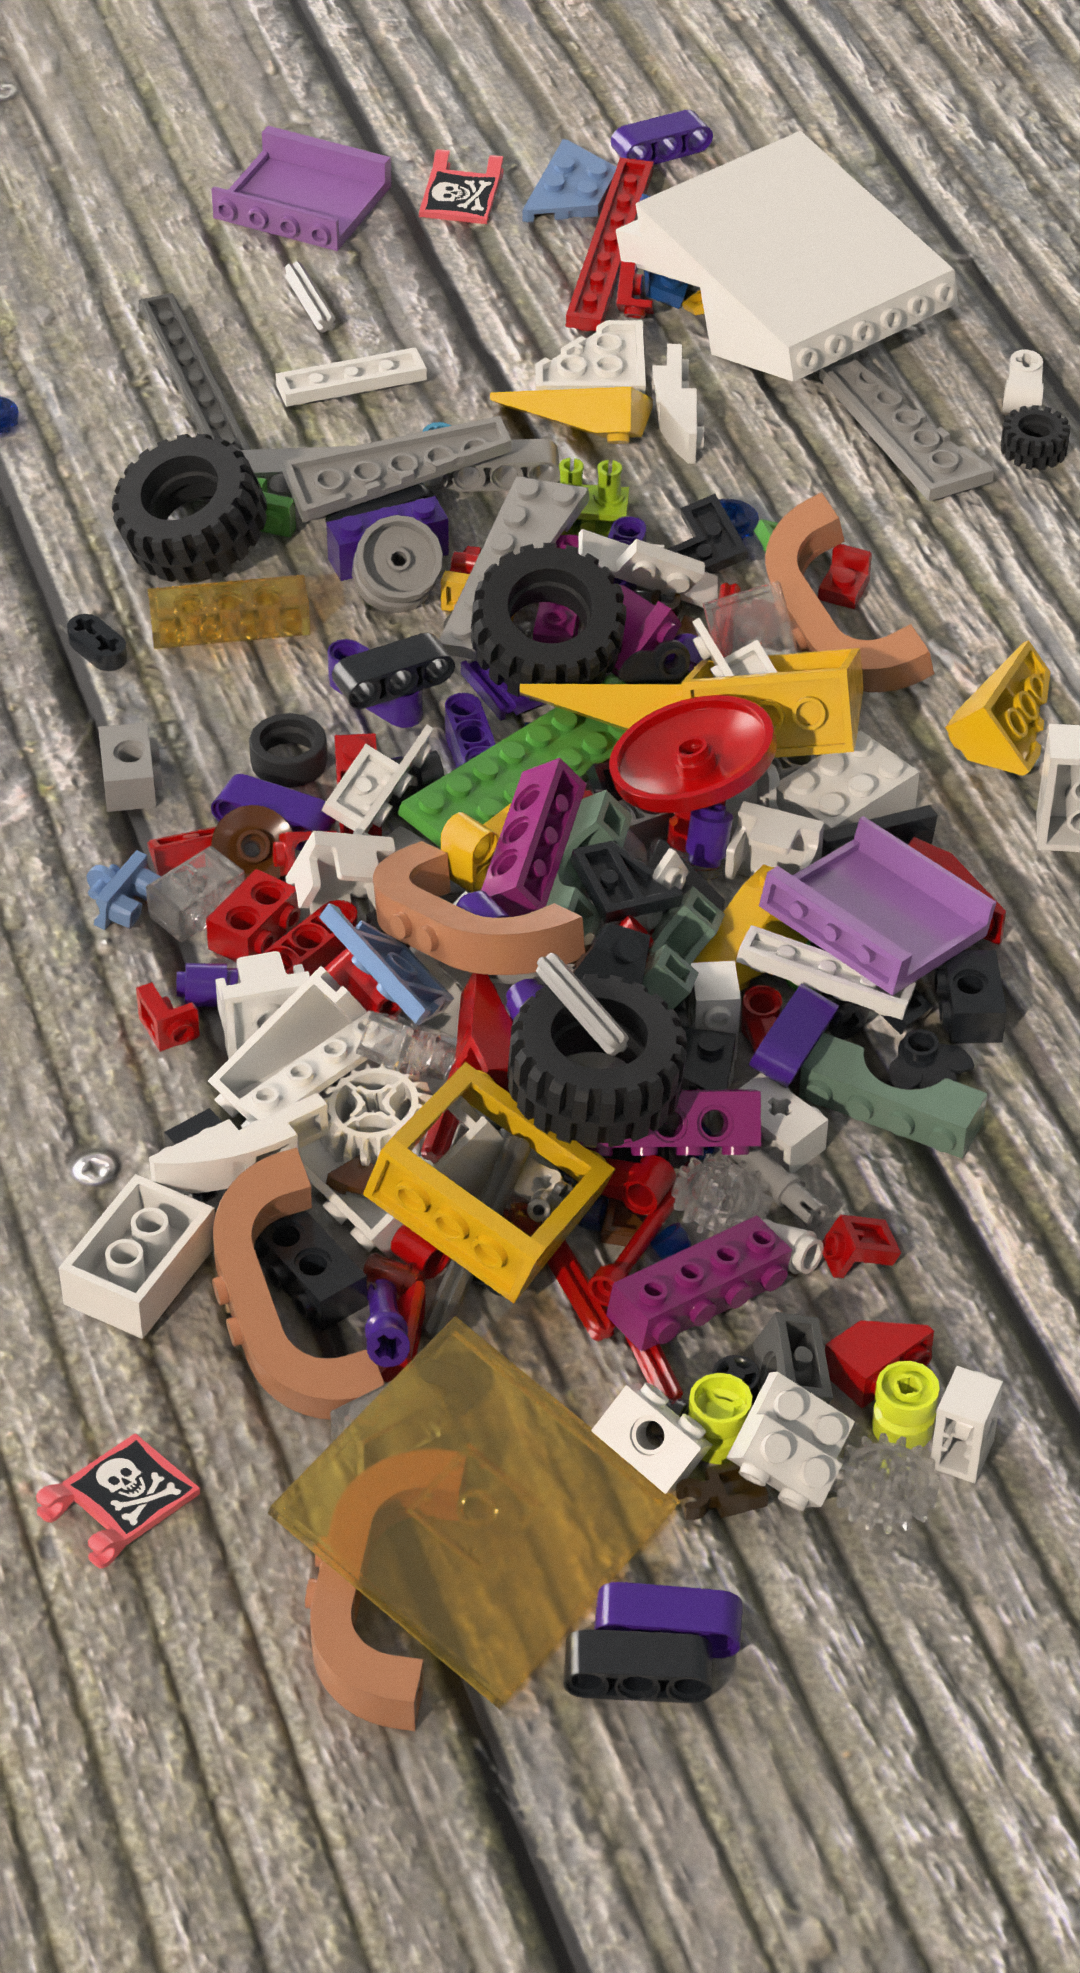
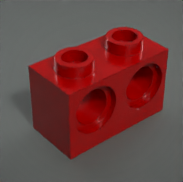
(253, 917)

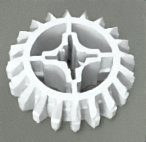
(375, 1105)

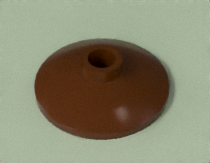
(250, 825)

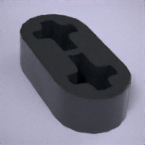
(90, 646)

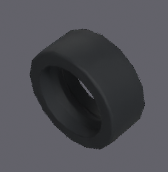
(282, 730)

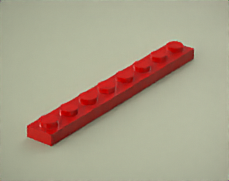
(603, 257)

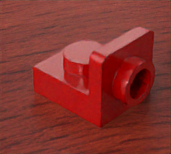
(630, 285)
(846, 576)
(164, 1023)
(858, 1240)

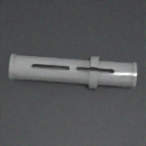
(786, 1188)

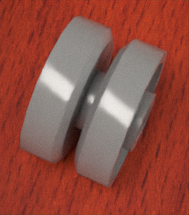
(405, 543)

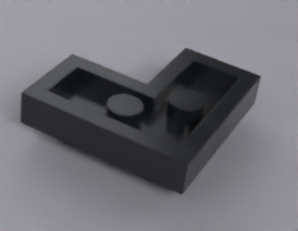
(713, 535)

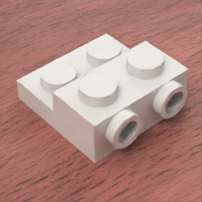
(791, 1443)

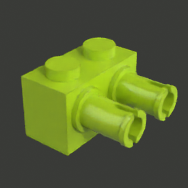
(606, 500)

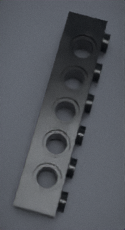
(295, 1252)

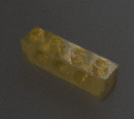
(229, 611)

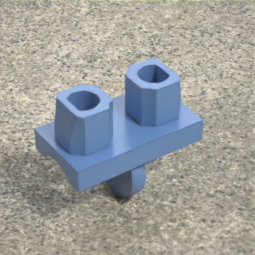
(116, 887)

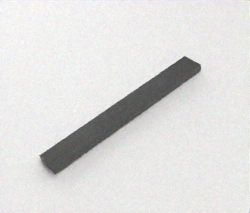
(190, 370)

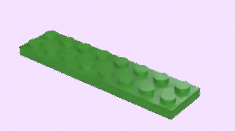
(491, 778)

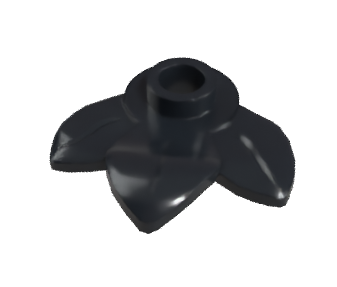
(649, 665)
(926, 1061)

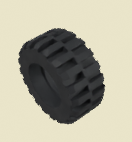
(174, 476)
(553, 577)
(589, 1101)

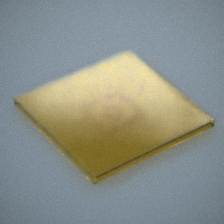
(474, 1511)

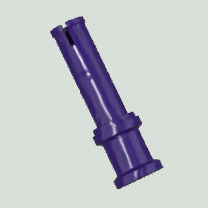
(386, 1327)

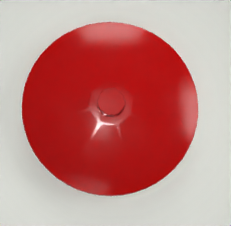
(693, 754)

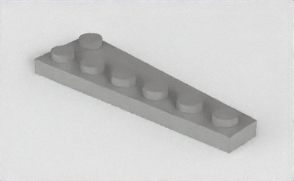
(916, 447)
(366, 471)
(531, 514)

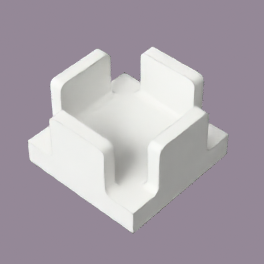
(773, 840)
(337, 868)
(258, 996)

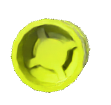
(906, 1403)
(721, 1407)

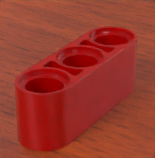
(312, 941)

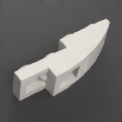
(676, 405)
(223, 1152)

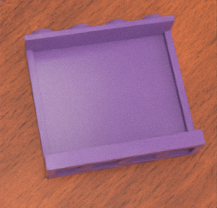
(305, 189)
(880, 908)

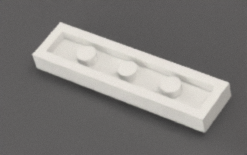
(351, 377)
(818, 970)

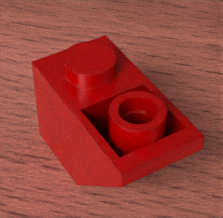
(867, 1348)

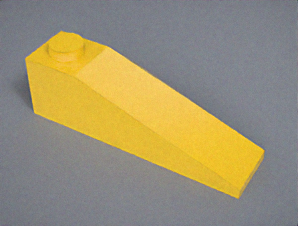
(604, 412)
(608, 703)
(1003, 716)
(738, 918)

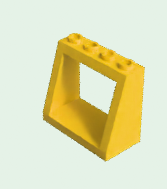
(809, 700)
(459, 1221)

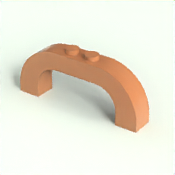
(794, 543)
(411, 911)
(295, 1379)
(361, 1679)

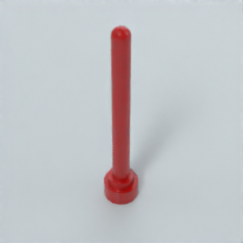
(603, 1279)

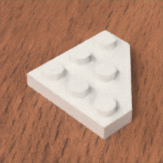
(601, 361)

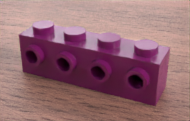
(699, 1283)

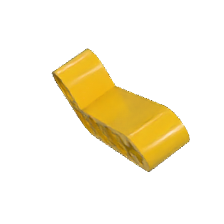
(471, 847)

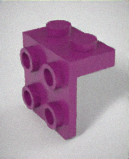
(644, 626)

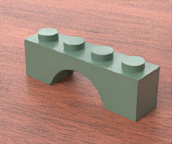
(597, 821)
(677, 943)
(936, 1116)

